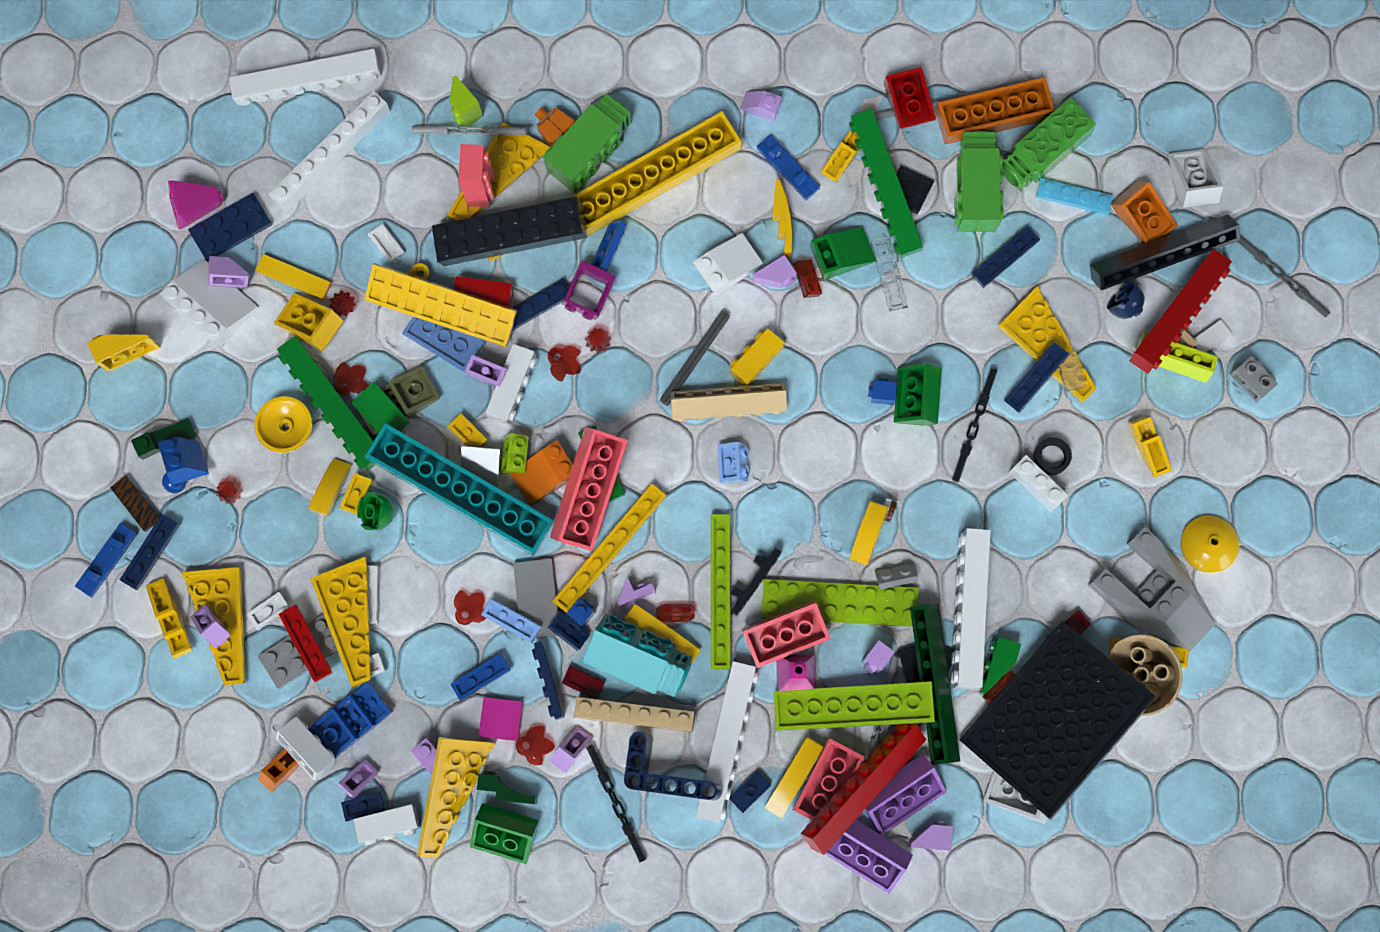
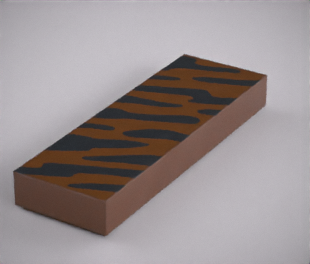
(135, 503)

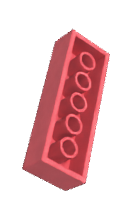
(588, 489)

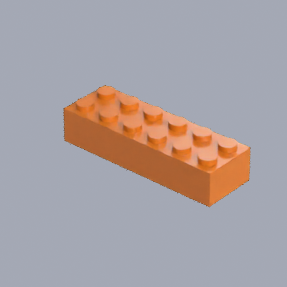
(995, 109)

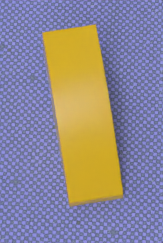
(1150, 446)
(330, 487)
(869, 533)

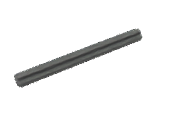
(695, 357)

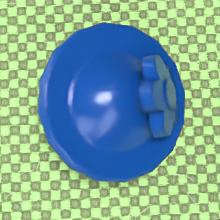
(175, 488)

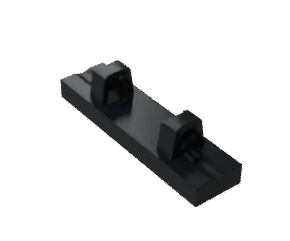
(744, 597)

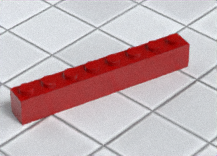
(1180, 311)
(863, 787)

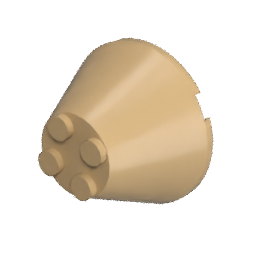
(1152, 665)

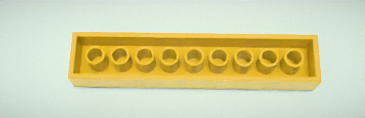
(658, 172)

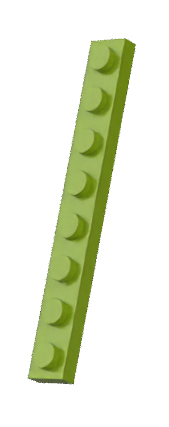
(720, 591)

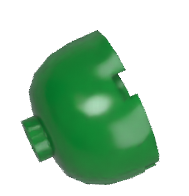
(375, 511)

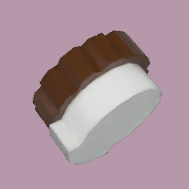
(892, 506)

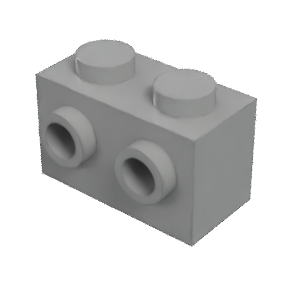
(1254, 379)

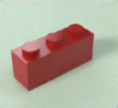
(489, 290)

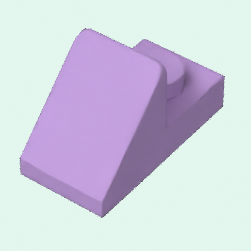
(629, 596)
(358, 778)

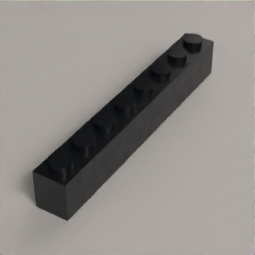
(1165, 252)

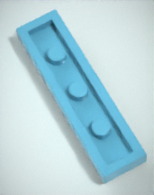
(1074, 196)

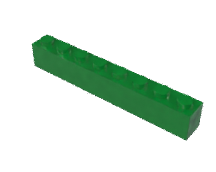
(886, 183)
(327, 399)

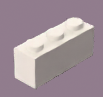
(1038, 483)
(305, 748)
(387, 824)

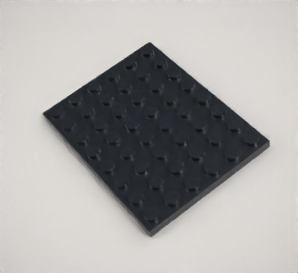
(1057, 719)

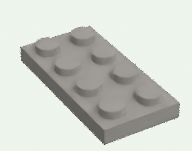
(284, 661)

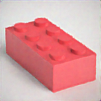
(476, 175)
(786, 633)
(829, 774)

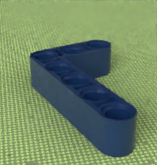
(663, 781)

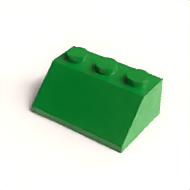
(917, 395)
(503, 833)

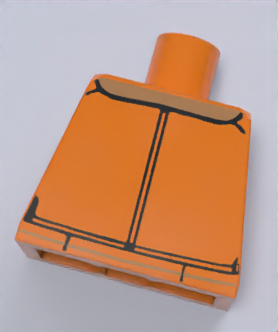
(552, 124)

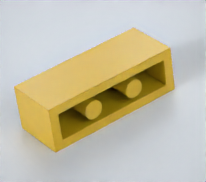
(756, 357)

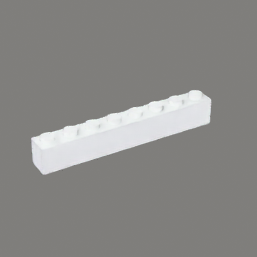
(305, 77)
(329, 152)
(726, 739)

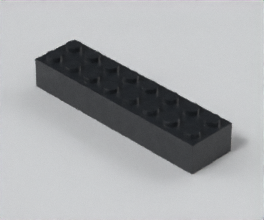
(509, 231)

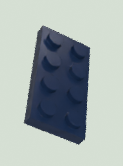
(230, 226)

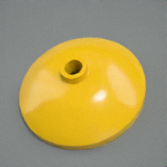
(274, 416)
(1199, 550)

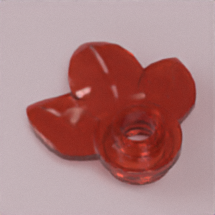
(566, 364)
(352, 376)
(471, 605)
(537, 745)

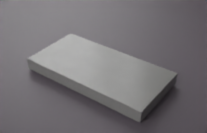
(536, 592)

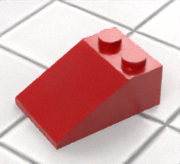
(909, 98)

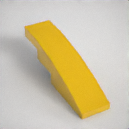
(841, 158)
(782, 214)
(169, 618)
(648, 622)
(794, 777)

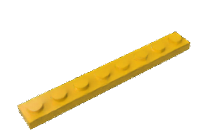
(609, 548)

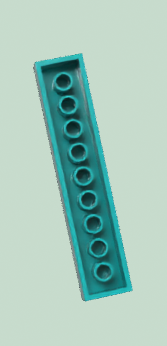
(459, 489)

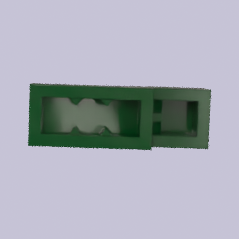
(147, 444)
(492, 783)

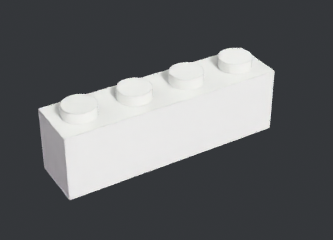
(510, 393)

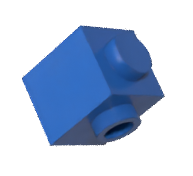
(882, 391)
(581, 612)

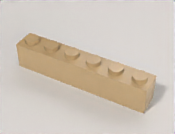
(728, 401)
(634, 714)

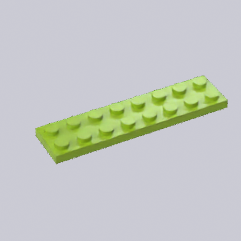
(842, 601)
(854, 706)

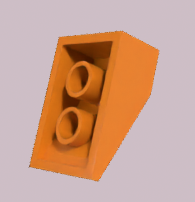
(1144, 212)
(544, 473)

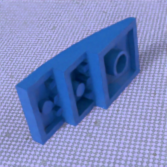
(351, 719)

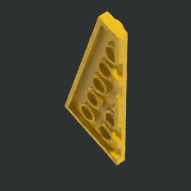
(223, 595)

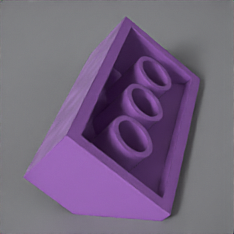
(905, 794)
(870, 856)

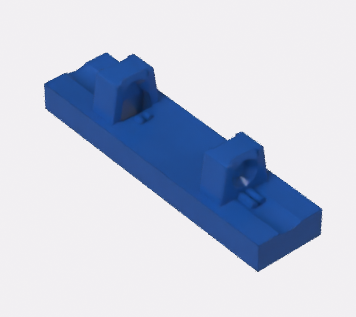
(788, 167)
(106, 560)

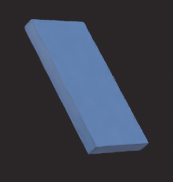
(444, 342)

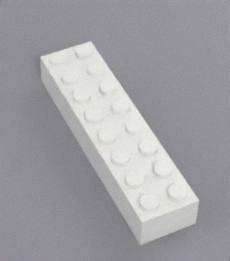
(971, 609)

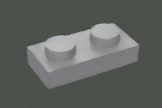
(896, 576)

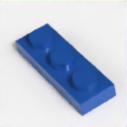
(609, 244)
(480, 677)

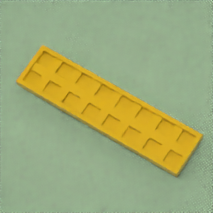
(440, 305)

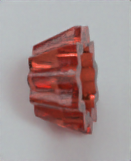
(342, 303)
(597, 340)
(228, 490)

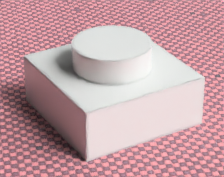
(376, 665)

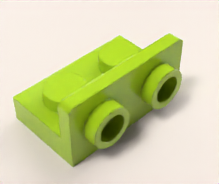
(514, 454)

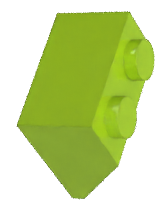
(463, 104)

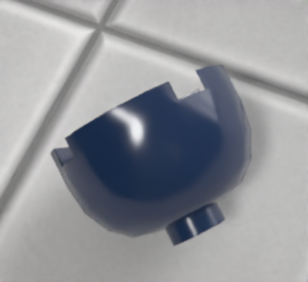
(1128, 301)

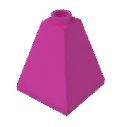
(192, 201)
(787, 677)

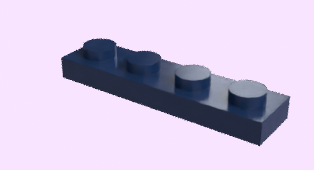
(1005, 257)
(540, 303)
(1036, 377)
(149, 552)
(544, 673)

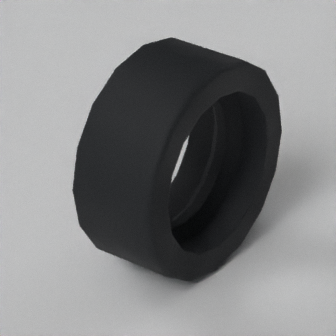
(1053, 442)

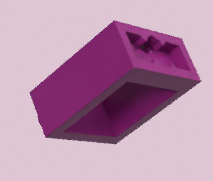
(596, 274)

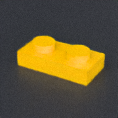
(467, 432)
(357, 488)

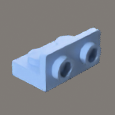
(733, 462)

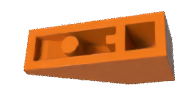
(278, 771)

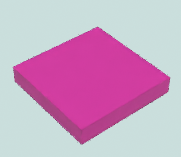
(500, 719)

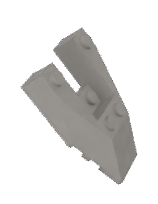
(1165, 603)

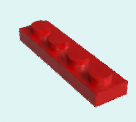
(305, 643)

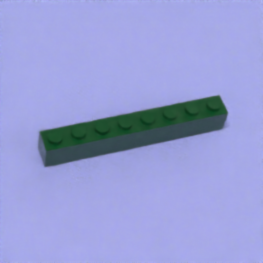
(934, 669)

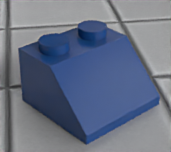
(182, 459)

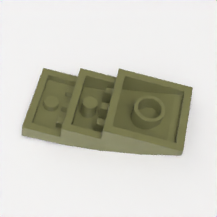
(409, 393)

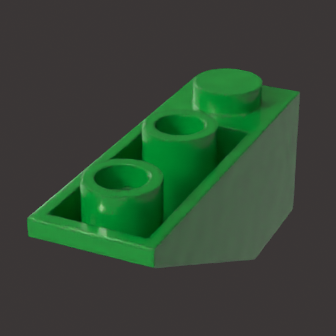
(1002, 658)

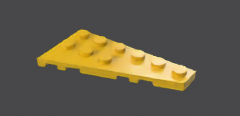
(510, 159)
(1036, 329)
(345, 606)
(451, 783)

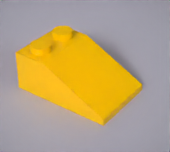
(309, 321)
(116, 350)

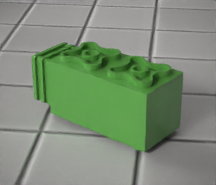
(587, 143)
(1048, 144)
(979, 177)

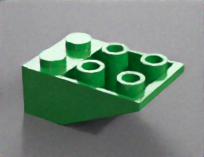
(841, 252)

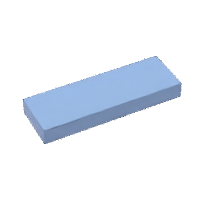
(511, 620)

